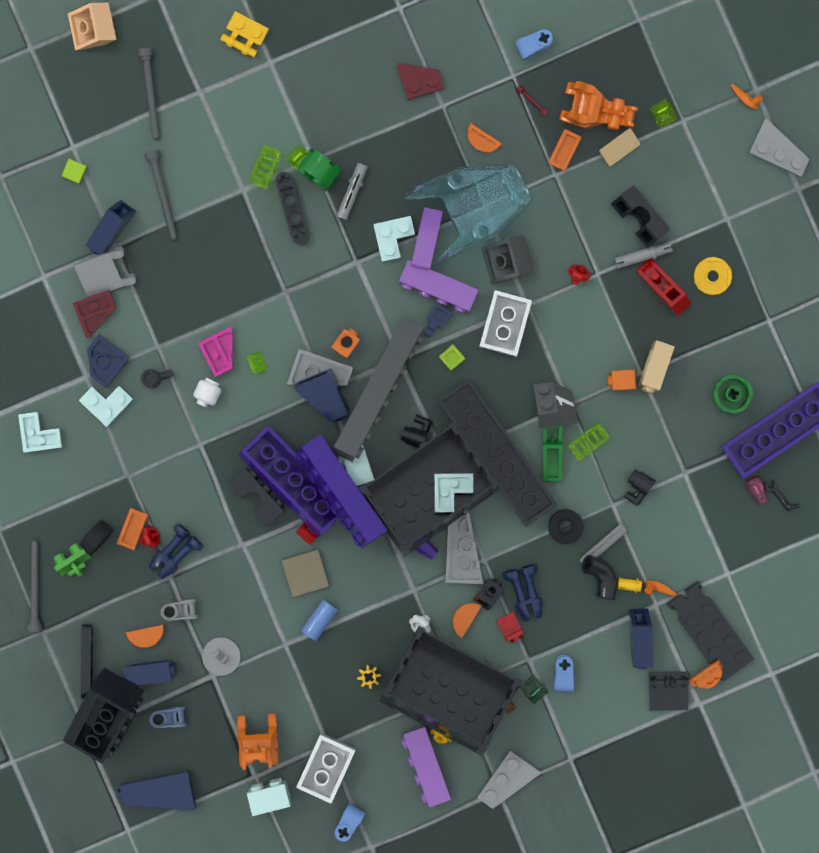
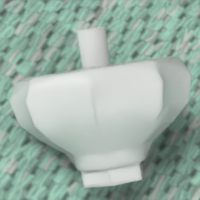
(422, 621)

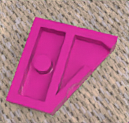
(219, 351)

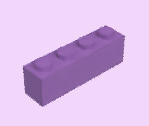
(438, 286)
(426, 766)

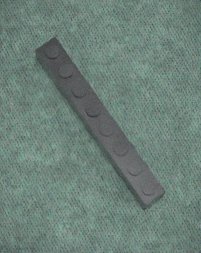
(377, 389)

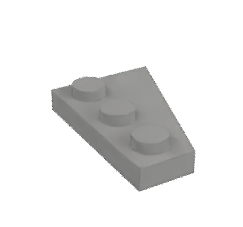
(778, 150)
(310, 364)
(507, 779)

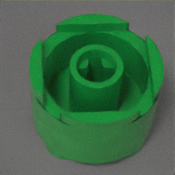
(319, 169)
(742, 398)

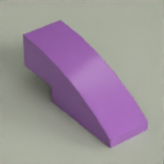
(427, 238)

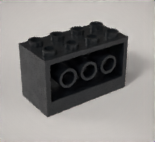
(104, 716)

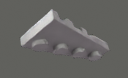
(461, 553)

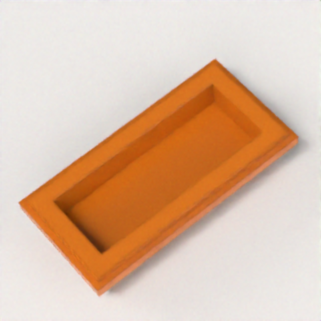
(564, 149)
(132, 529)

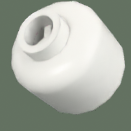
(207, 392)

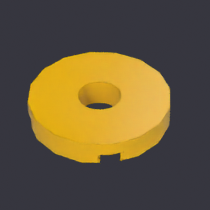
(702, 281)

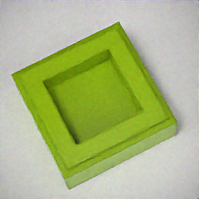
(74, 171)
(452, 357)

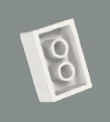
(505, 323)
(326, 768)

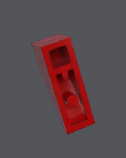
(664, 287)

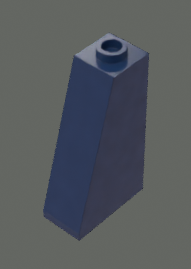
(163, 791)

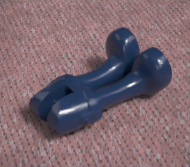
(172, 562)
(521, 607)

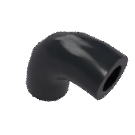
(603, 573)

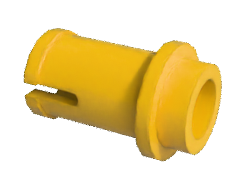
(629, 584)

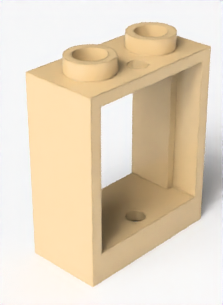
(656, 367)

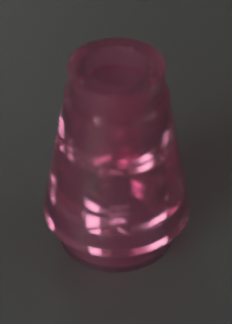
(757, 489)

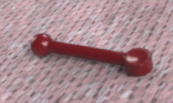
(543, 111)

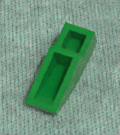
(552, 453)

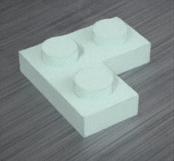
(389, 232)
(106, 409)
(33, 438)
(446, 486)

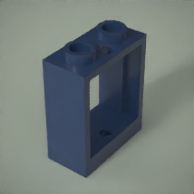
(150, 672)

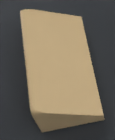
(619, 147)

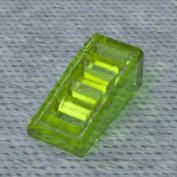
(264, 183)
(603, 433)

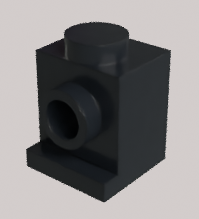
(483, 596)

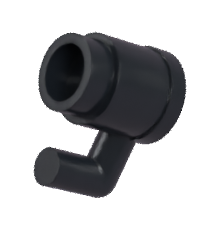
(152, 378)
(414, 436)
(640, 482)

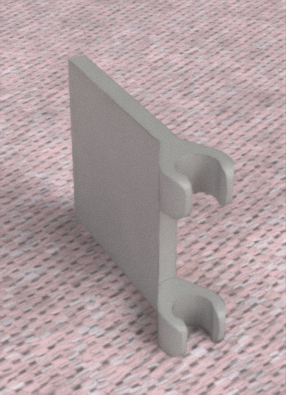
(102, 274)

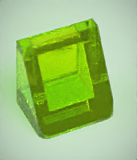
(663, 113)
(296, 156)
(256, 362)

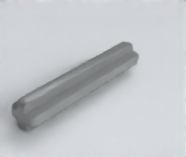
(606, 542)

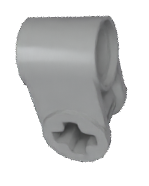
(181, 610)

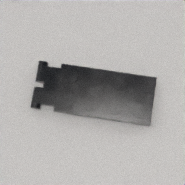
(710, 631)

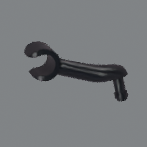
(778, 494)

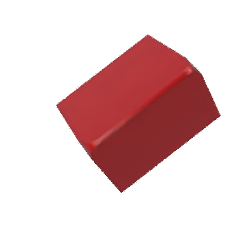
(306, 534)

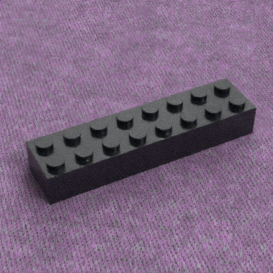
(497, 452)

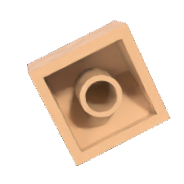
(91, 26)

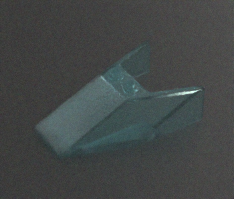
(477, 201)

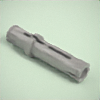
(361, 170)
(644, 254)

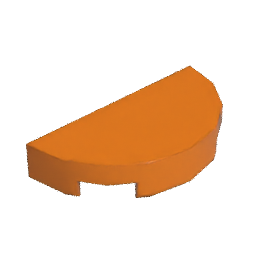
(482, 141)
(464, 616)
(147, 636)
(708, 677)

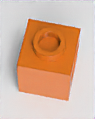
(346, 352)
(621, 380)

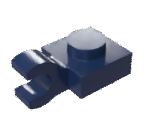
(438, 317)

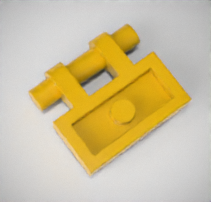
(246, 28)

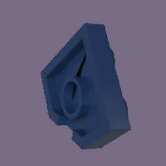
(105, 360)

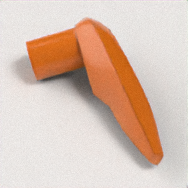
(746, 99)
(657, 586)

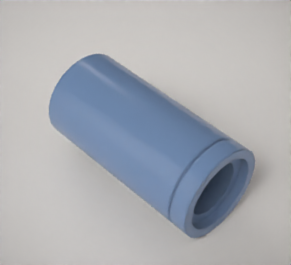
(319, 620)

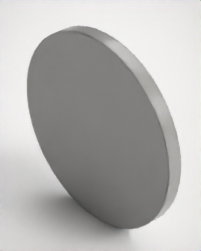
(221, 656)

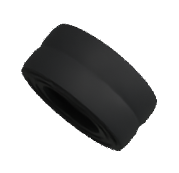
(96, 537)
(565, 537)

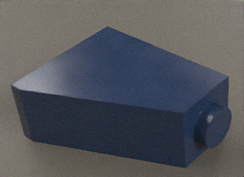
(110, 227)
(324, 395)
(641, 638)

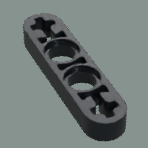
(289, 209)
(86, 658)

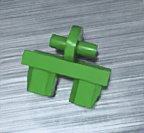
(74, 563)

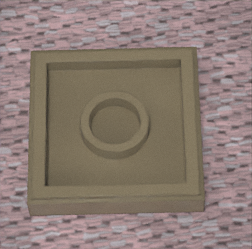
(305, 573)

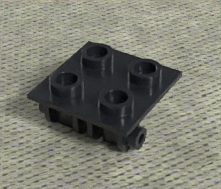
(668, 690)

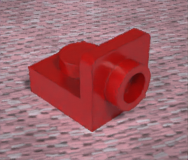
(510, 627)

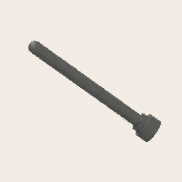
(145, 55)
(153, 159)
(34, 624)

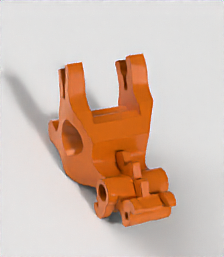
(593, 109)
(257, 746)

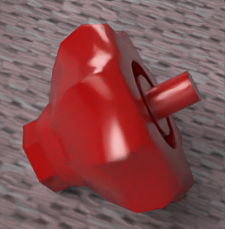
(578, 274)
(150, 537)

